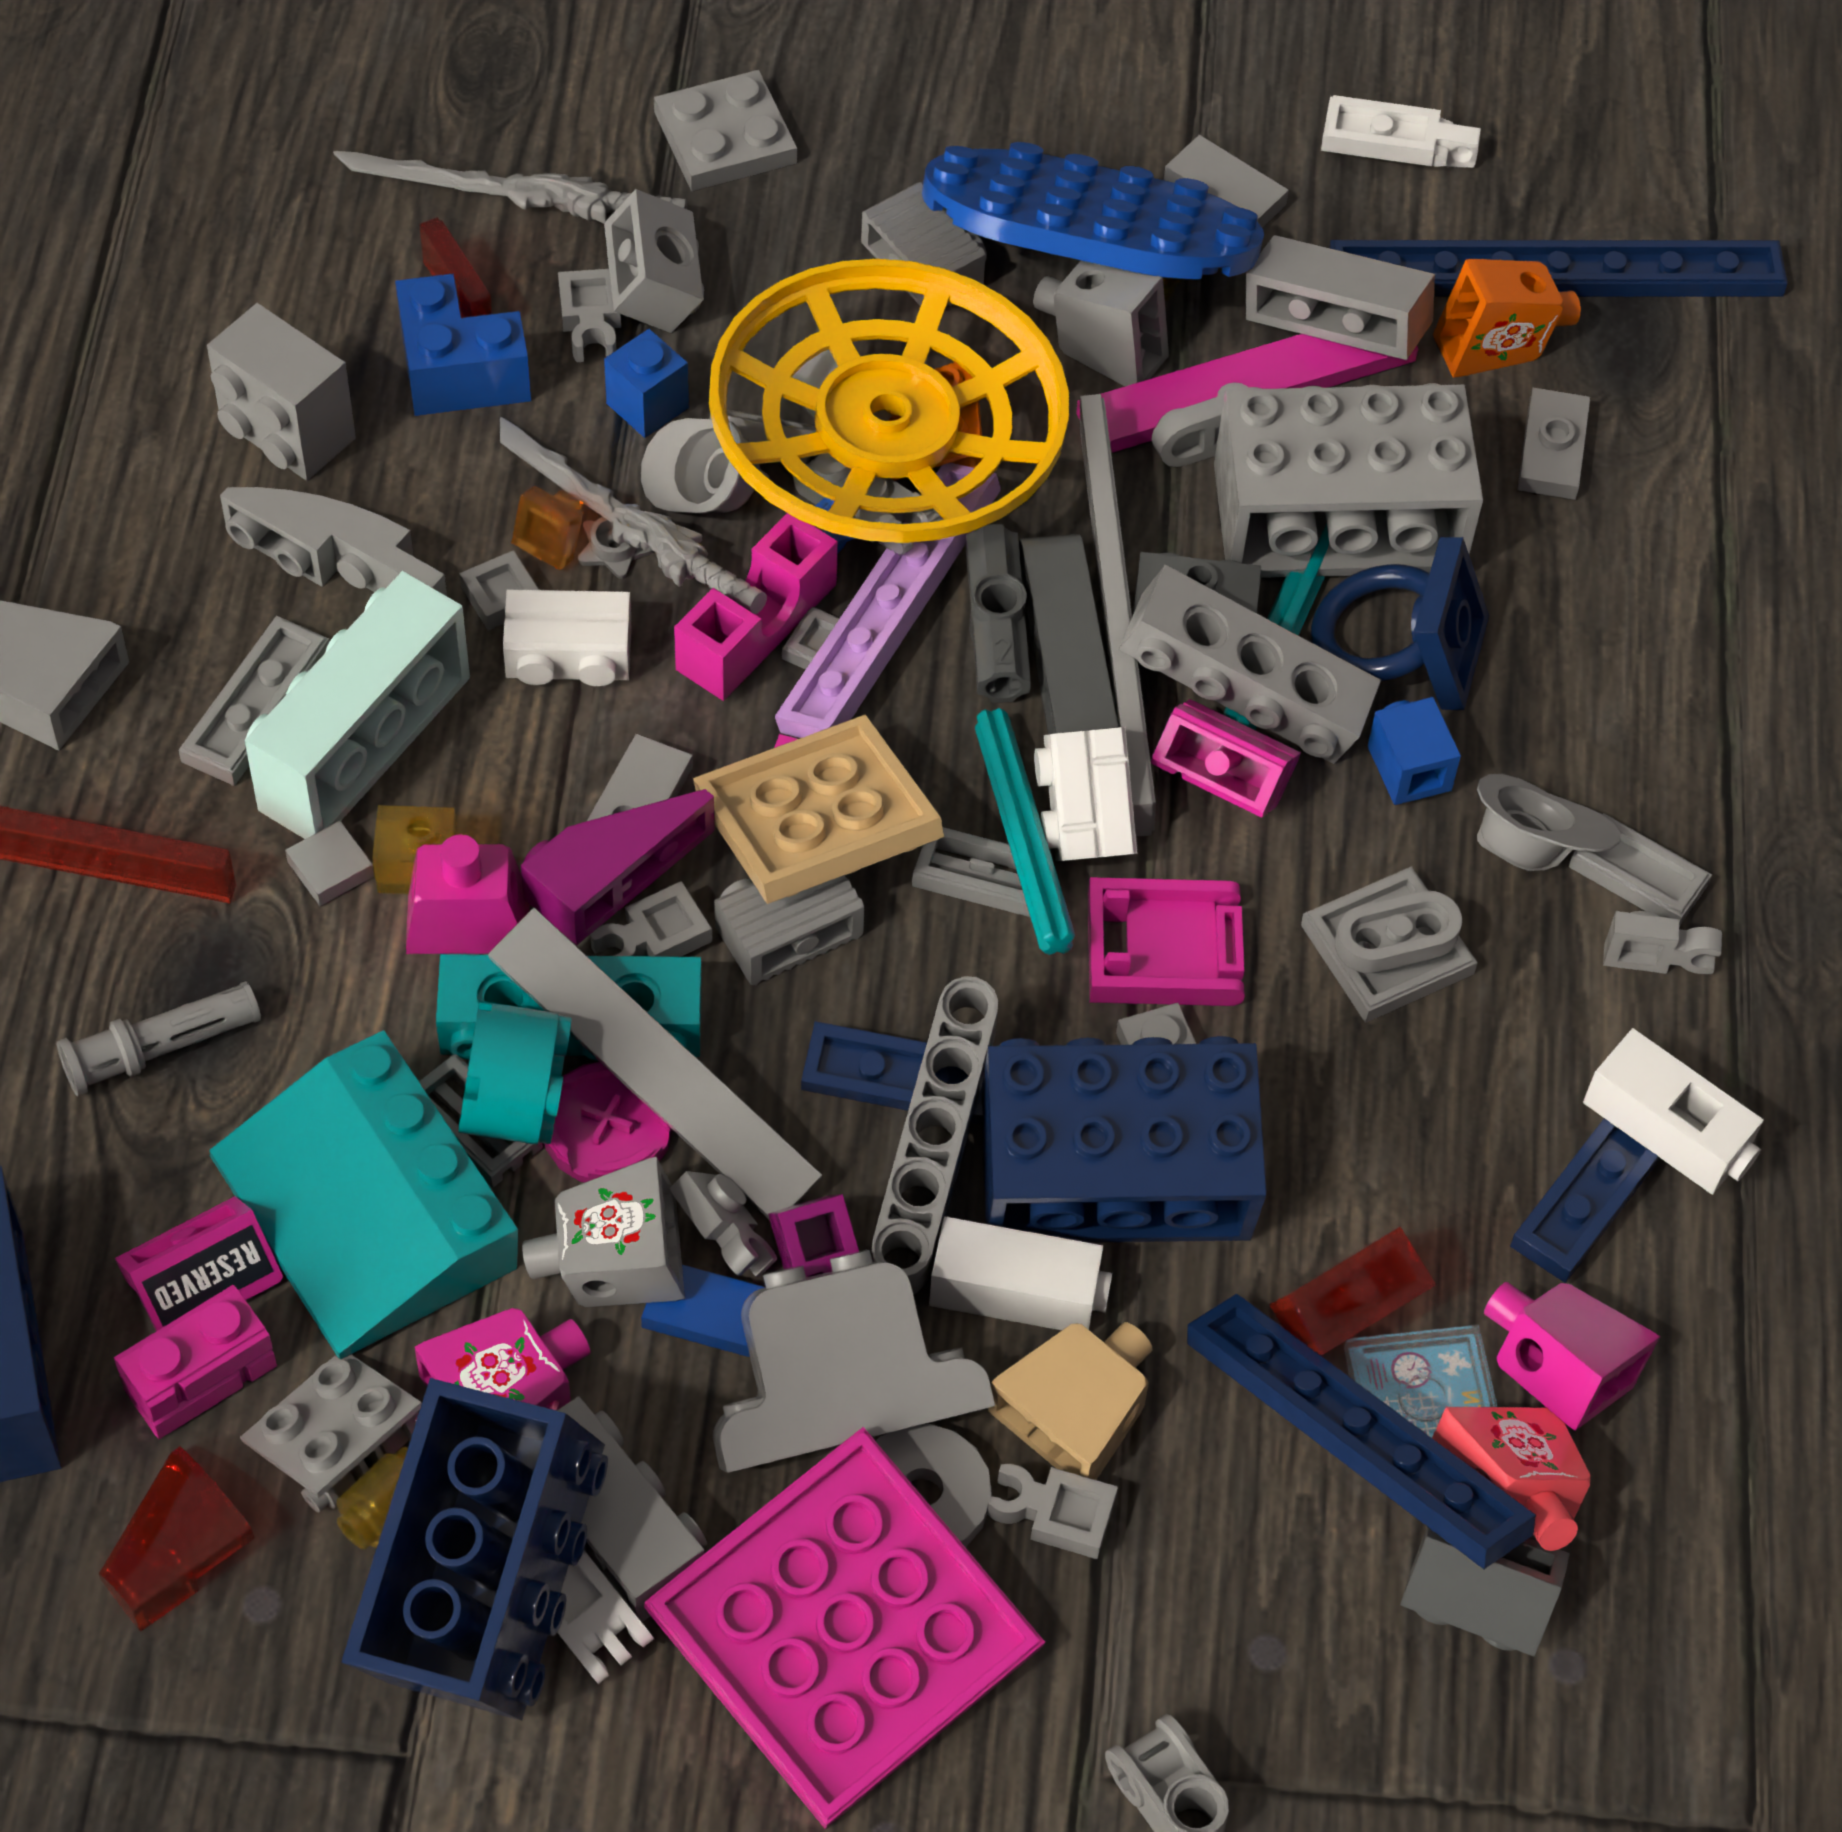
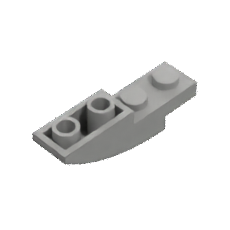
(323, 536)

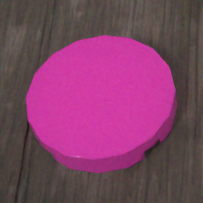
(603, 1125)

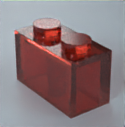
(1354, 1292)

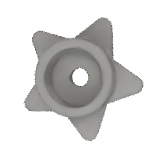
(600, 553)

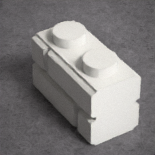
(567, 636)
(1087, 794)

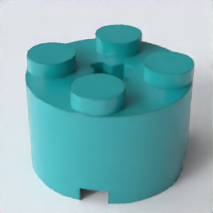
(514, 1073)

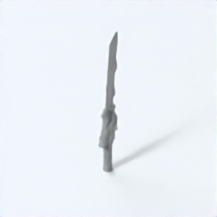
(568, 194)
(674, 545)

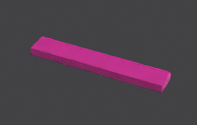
(1286, 363)

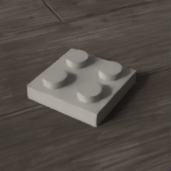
(725, 130)

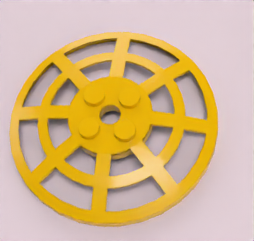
(894, 384)

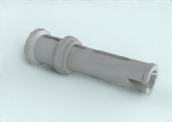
(129, 1045)

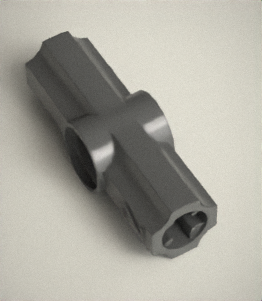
(999, 636)

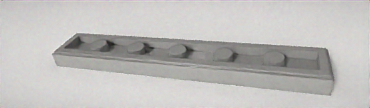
(654, 1065)

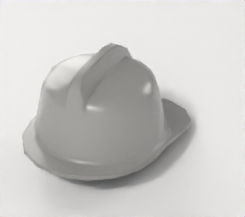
(690, 472)
(1538, 827)

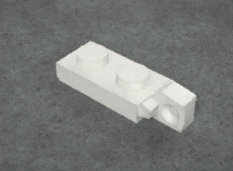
(1397, 133)

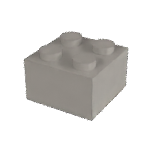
(281, 392)

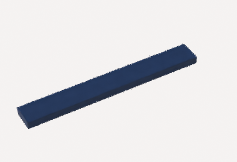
(1603, 266)

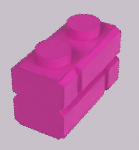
(1225, 757)
(195, 1361)

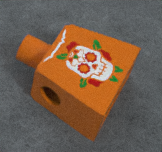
(1501, 315)

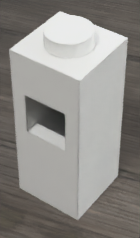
(1674, 1112)
(1017, 1275)

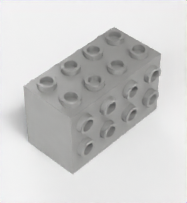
(1368, 460)

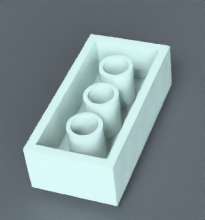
(358, 706)

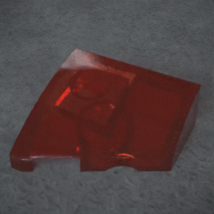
(172, 1540)

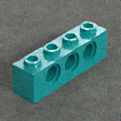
(661, 985)

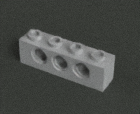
(1249, 665)

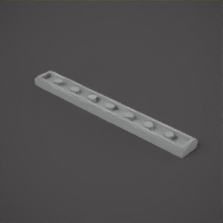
(1116, 605)

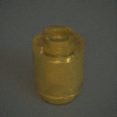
(368, 1501)

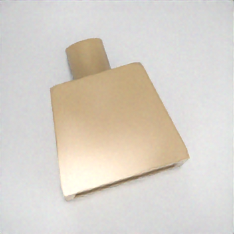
(1075, 1396)

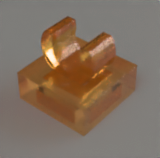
(548, 525)

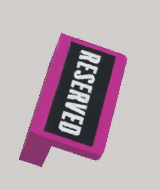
(200, 1261)

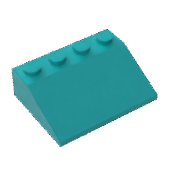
(367, 1196)

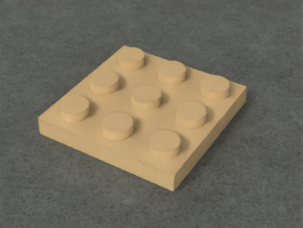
(819, 808)

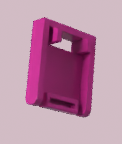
(1173, 942)

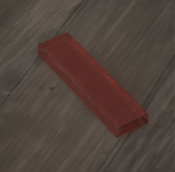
(116, 855)

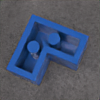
(457, 359)

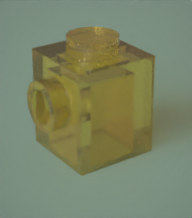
(399, 835)

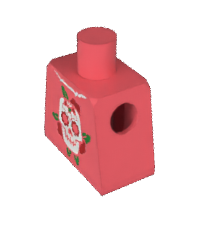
(1525, 1456)

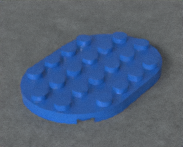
(1093, 211)

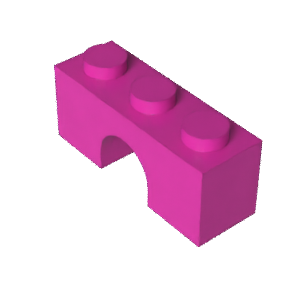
(724, 641)

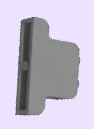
(839, 1359)

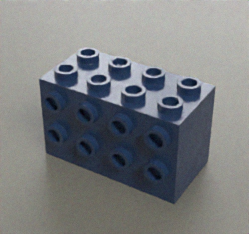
(1124, 1140)
(477, 1550)

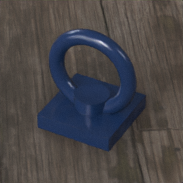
(1445, 621)

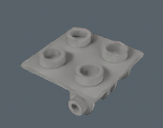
(333, 1426)

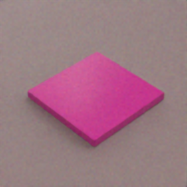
(844, 1626)

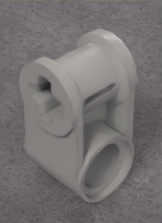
(1167, 1776)

